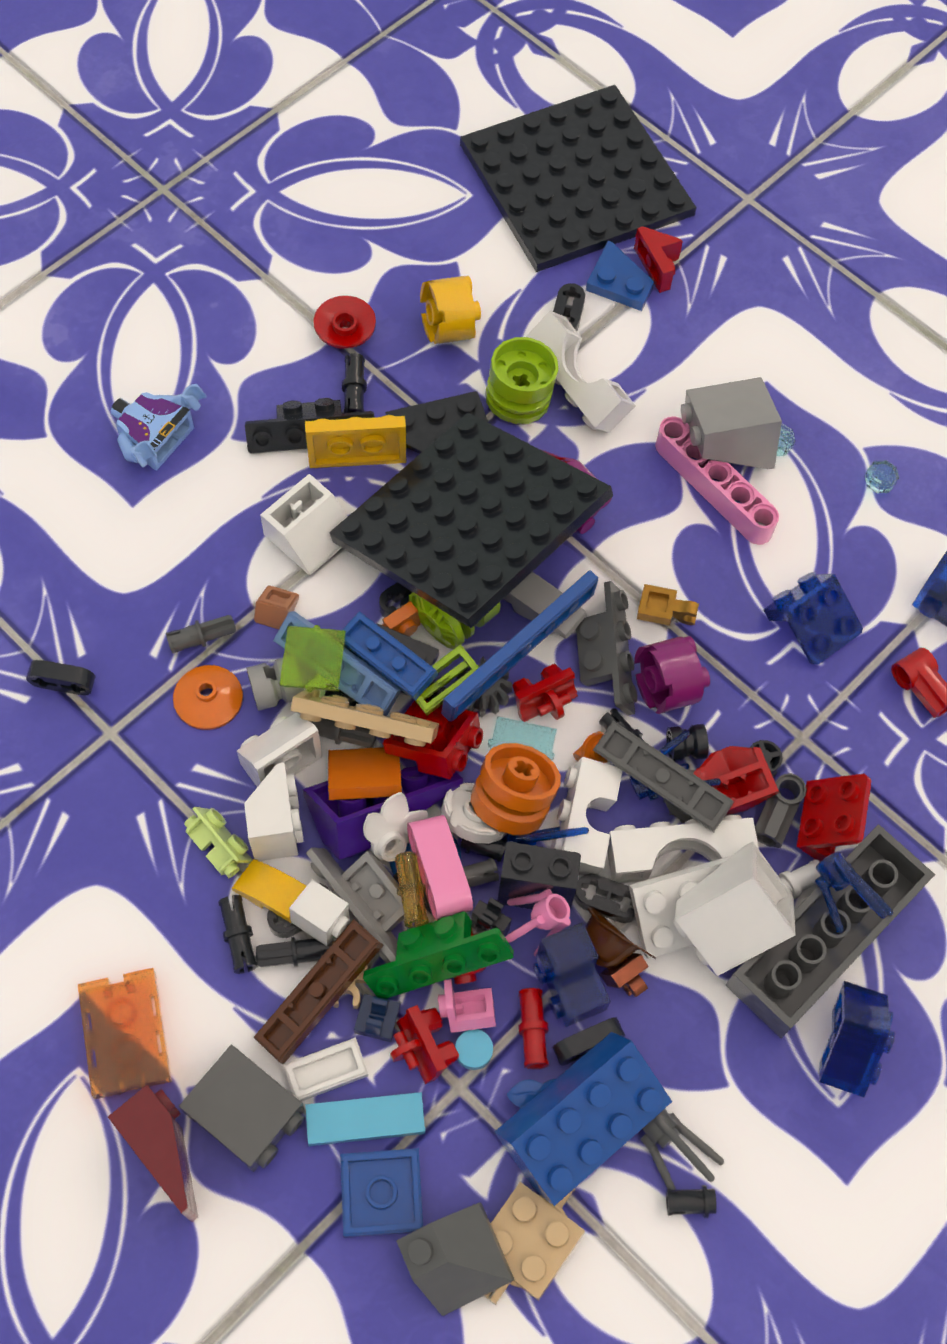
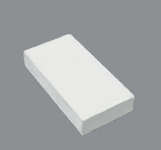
(326, 1070)

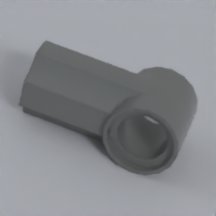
(779, 812)

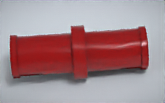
(533, 1028)

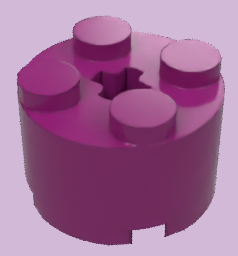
(671, 674)

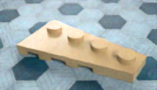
(337, 708)

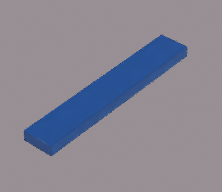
(519, 646)

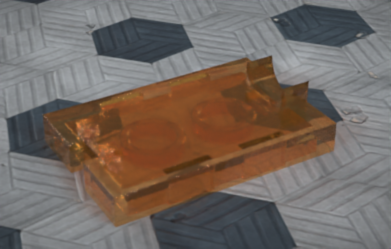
(124, 1034)

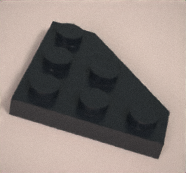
(431, 419)

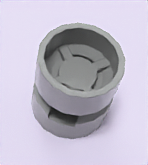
(266, 685)

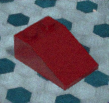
(158, 1140)

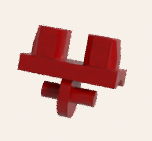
(547, 695)
(418, 1045)

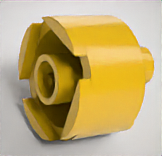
(449, 309)

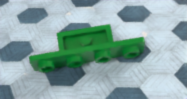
(437, 954)

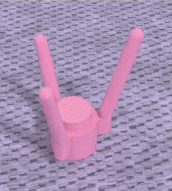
(549, 913)

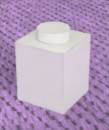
(320, 913)

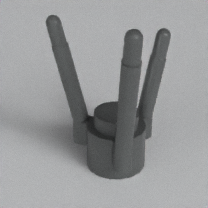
(666, 1129)

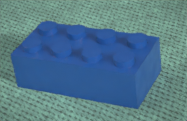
(583, 1117)

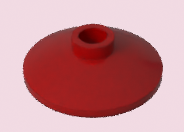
(344, 312)

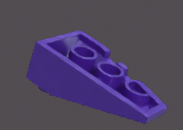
(342, 821)

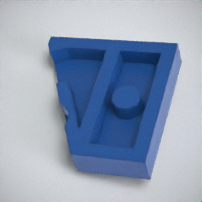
(619, 279)

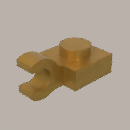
(661, 605)

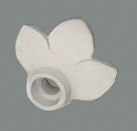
(389, 828)

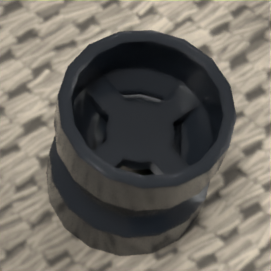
(694, 745)

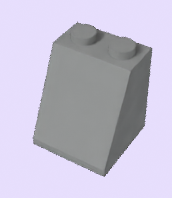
(734, 422)

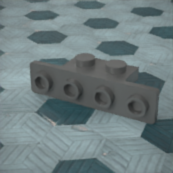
(605, 649)

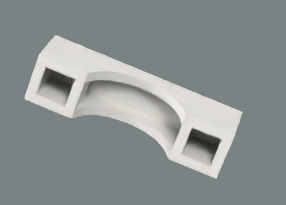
(600, 401)
(636, 850)

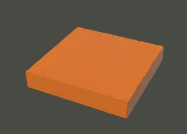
(363, 774)

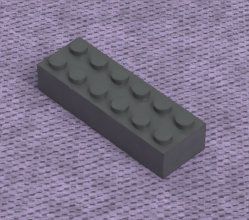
(797, 972)

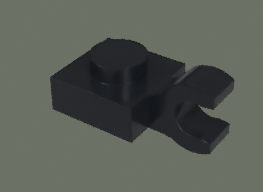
(490, 916)

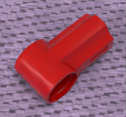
(920, 674)

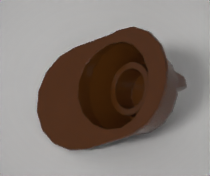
(609, 941)

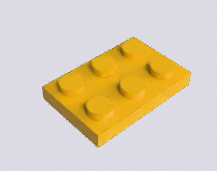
(356, 441)

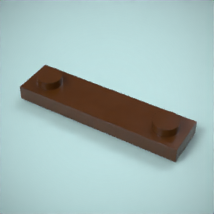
(318, 991)

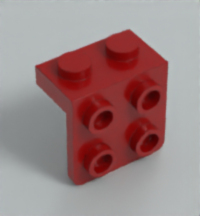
(833, 814)

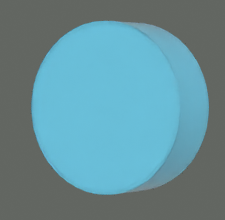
(474, 1049)

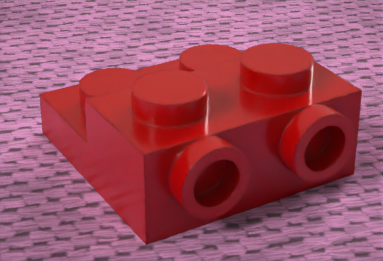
(448, 749)

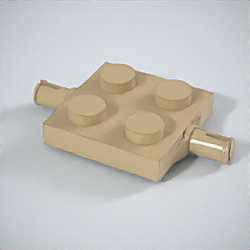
(534, 1240)

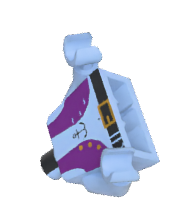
(155, 425)

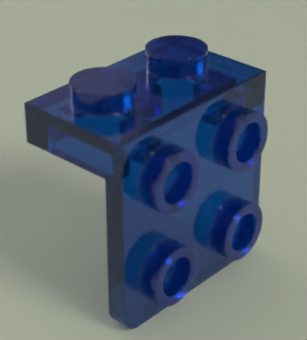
(817, 615)

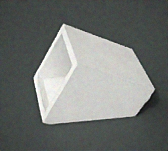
(736, 911)

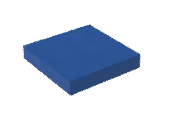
(381, 1192)

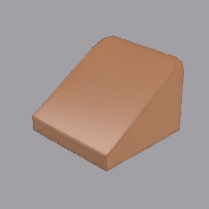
(274, 606)

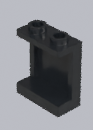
(535, 869)

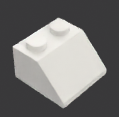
(286, 741)

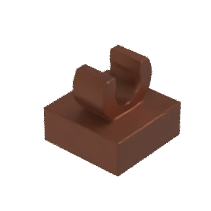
(627, 975)

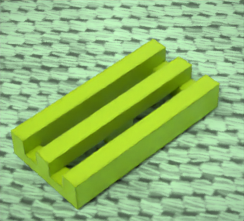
(436, 702)

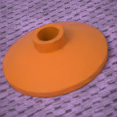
(211, 710)

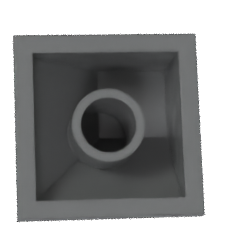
(456, 1259)

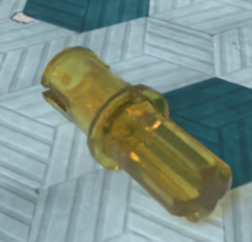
(411, 889)

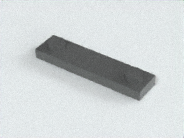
(663, 776)

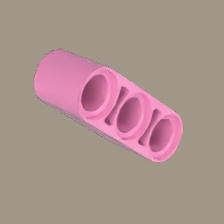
(440, 867)

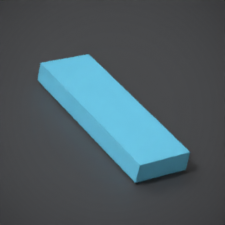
(365, 1119)

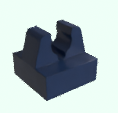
(377, 1017)

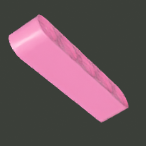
(720, 494)

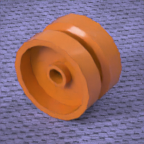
(515, 788)

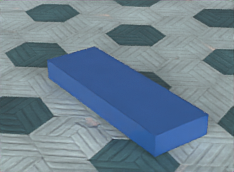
(388, 656)

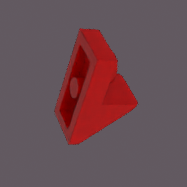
(658, 255)

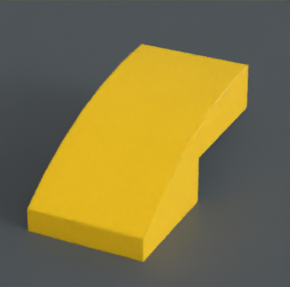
(268, 888)

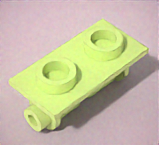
(210, 829)

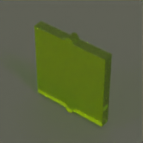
(313, 658)

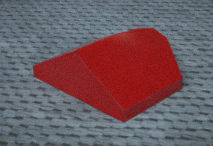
(742, 775)

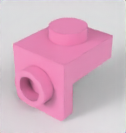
(467, 1009)

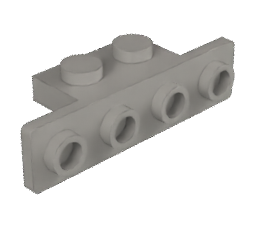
(368, 891)

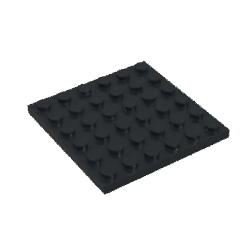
(576, 177)
(471, 518)

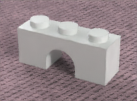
(589, 786)

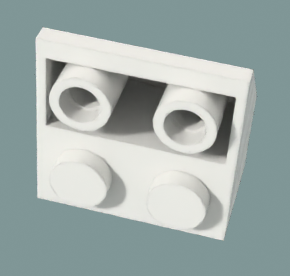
(302, 523)
(274, 816)

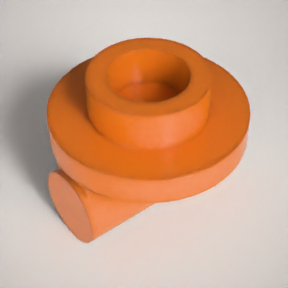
(586, 749)

